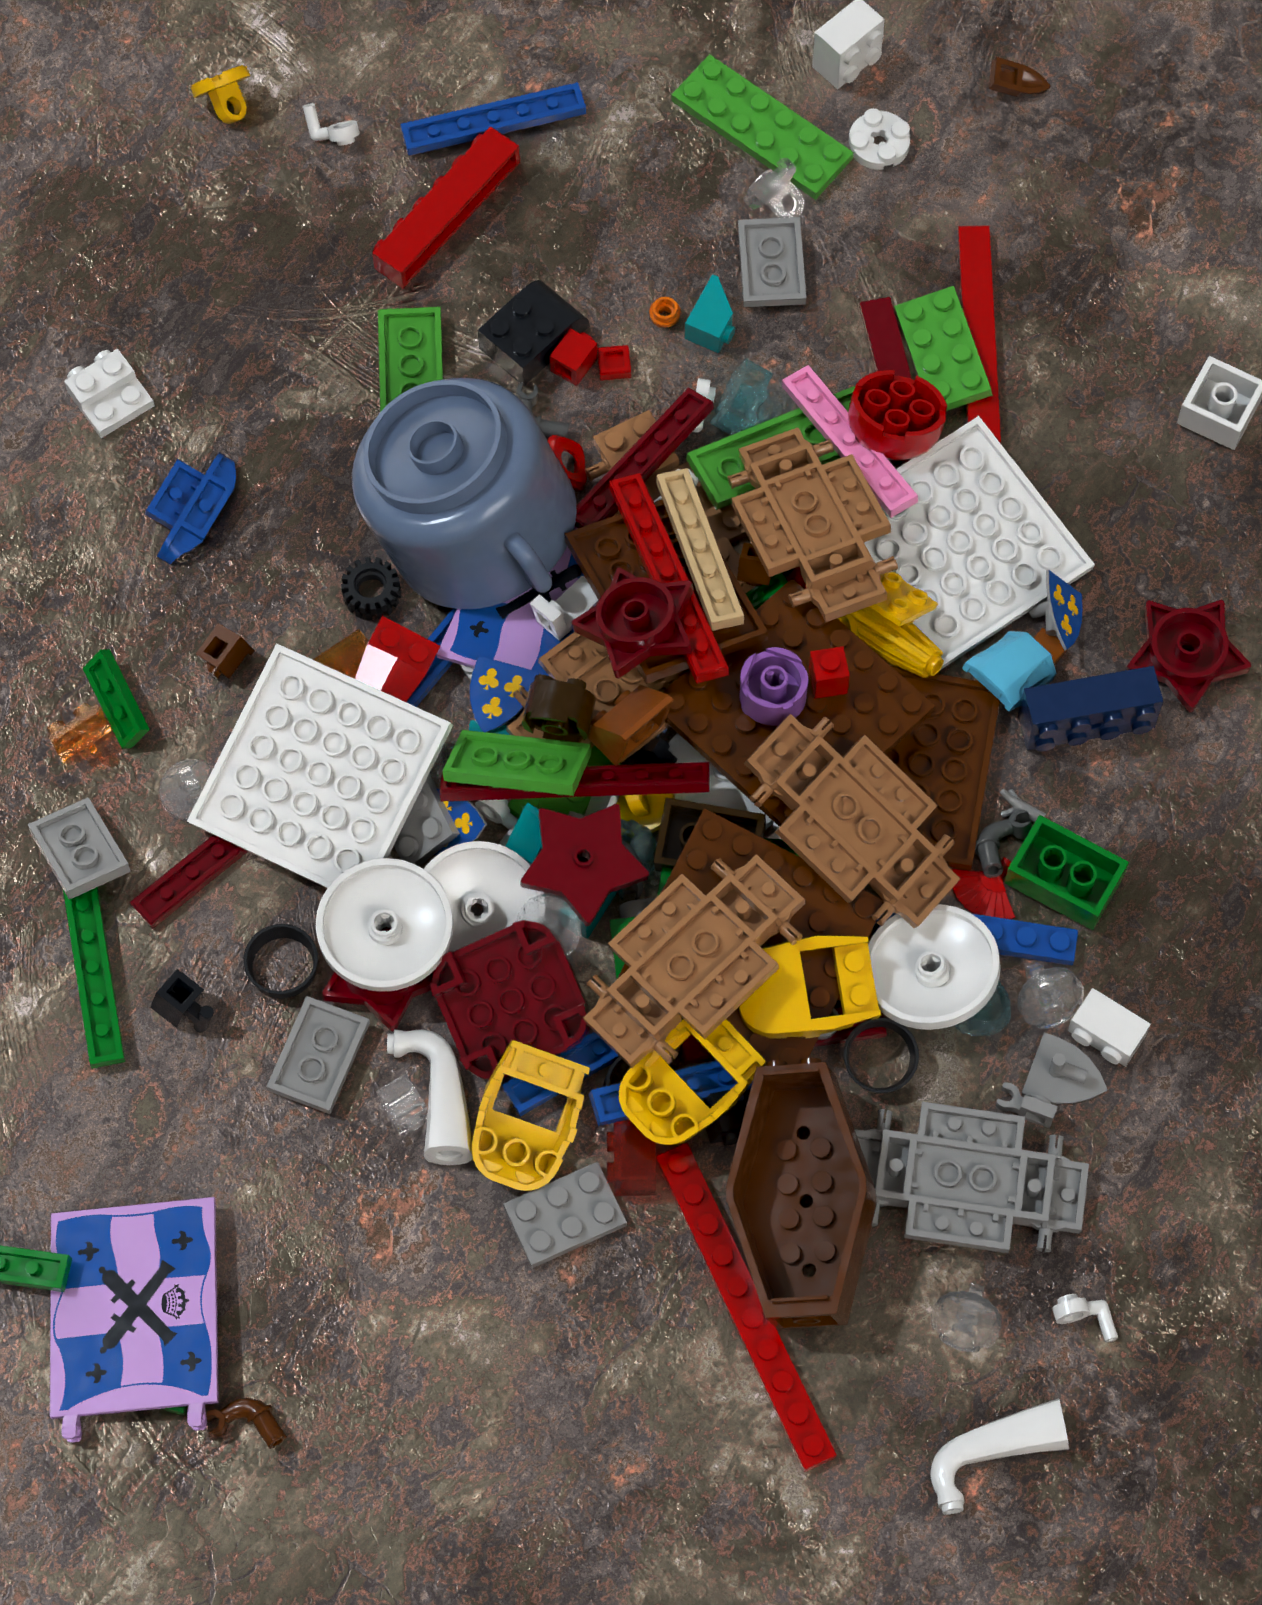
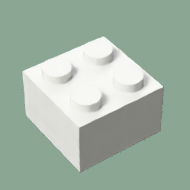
(848, 43)
(1221, 403)

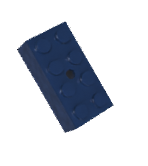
(1090, 708)

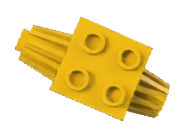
(891, 631)

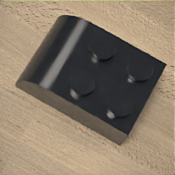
(529, 330)

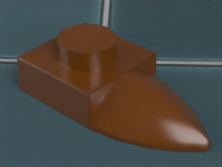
(1015, 78)

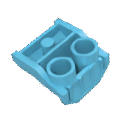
(1011, 666)

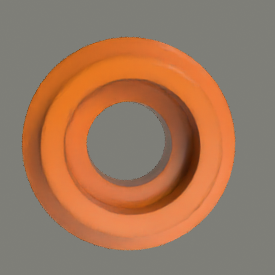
(665, 304)

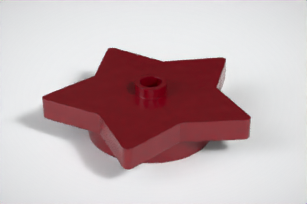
(637, 620)
(1208, 654)
(583, 883)
(385, 1005)

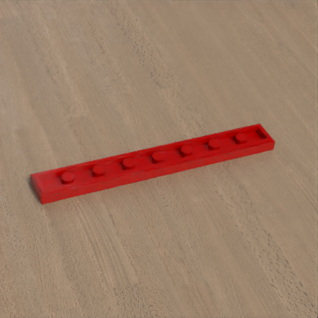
(978, 308)
(664, 566)

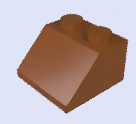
(630, 722)

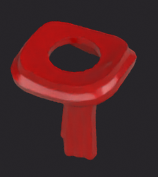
(562, 444)

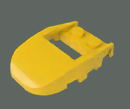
(781, 1002)
(665, 1105)
(517, 1150)

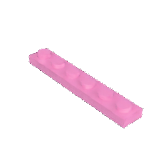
(832, 422)

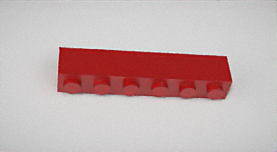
(445, 207)

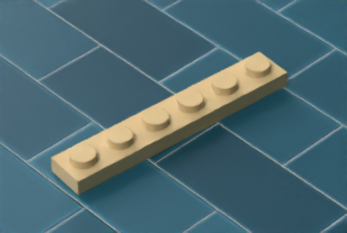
(700, 549)

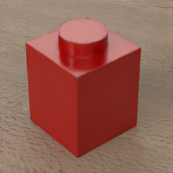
(573, 356)
(829, 672)

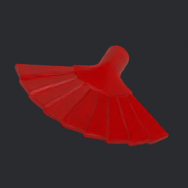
(984, 894)

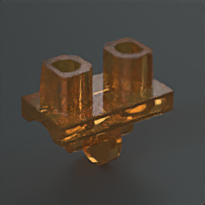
(80, 732)

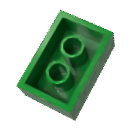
(1066, 872)

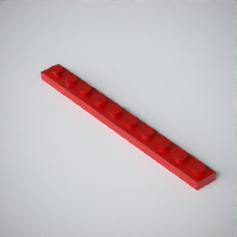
(744, 1308)

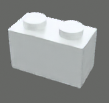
(1108, 1028)

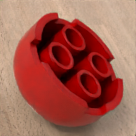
(896, 414)

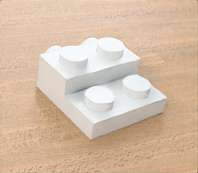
(108, 392)

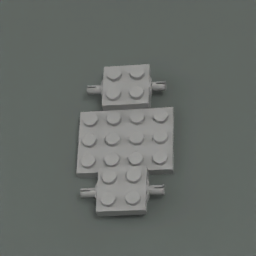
(972, 1179)

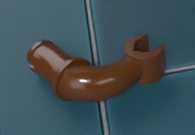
(256, 1413)

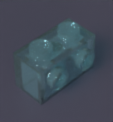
(741, 398)

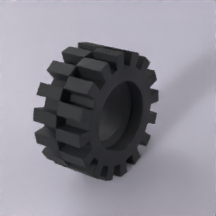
(365, 572)

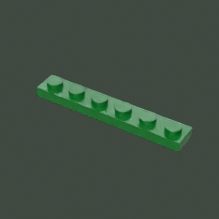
(94, 979)

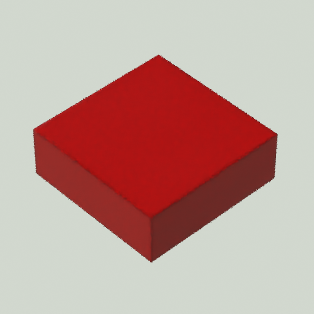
(614, 362)

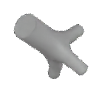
(1018, 804)

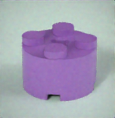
(768, 669)

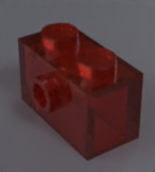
(634, 1161)

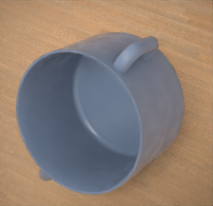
(464, 493)

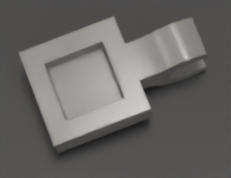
(1035, 1108)

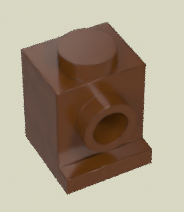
(223, 652)

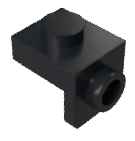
(652, 753)

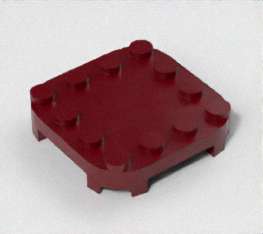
(509, 990)

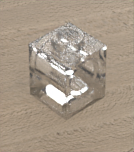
(403, 1104)

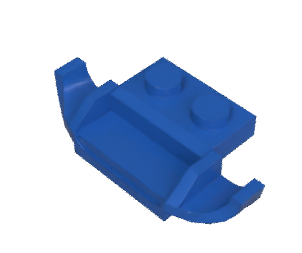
(190, 504)

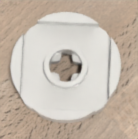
(882, 124)

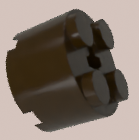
(559, 708)

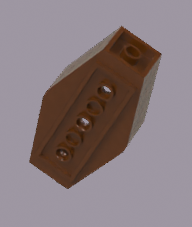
(773, 1174)

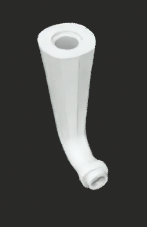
(448, 1123)
(1020, 1433)

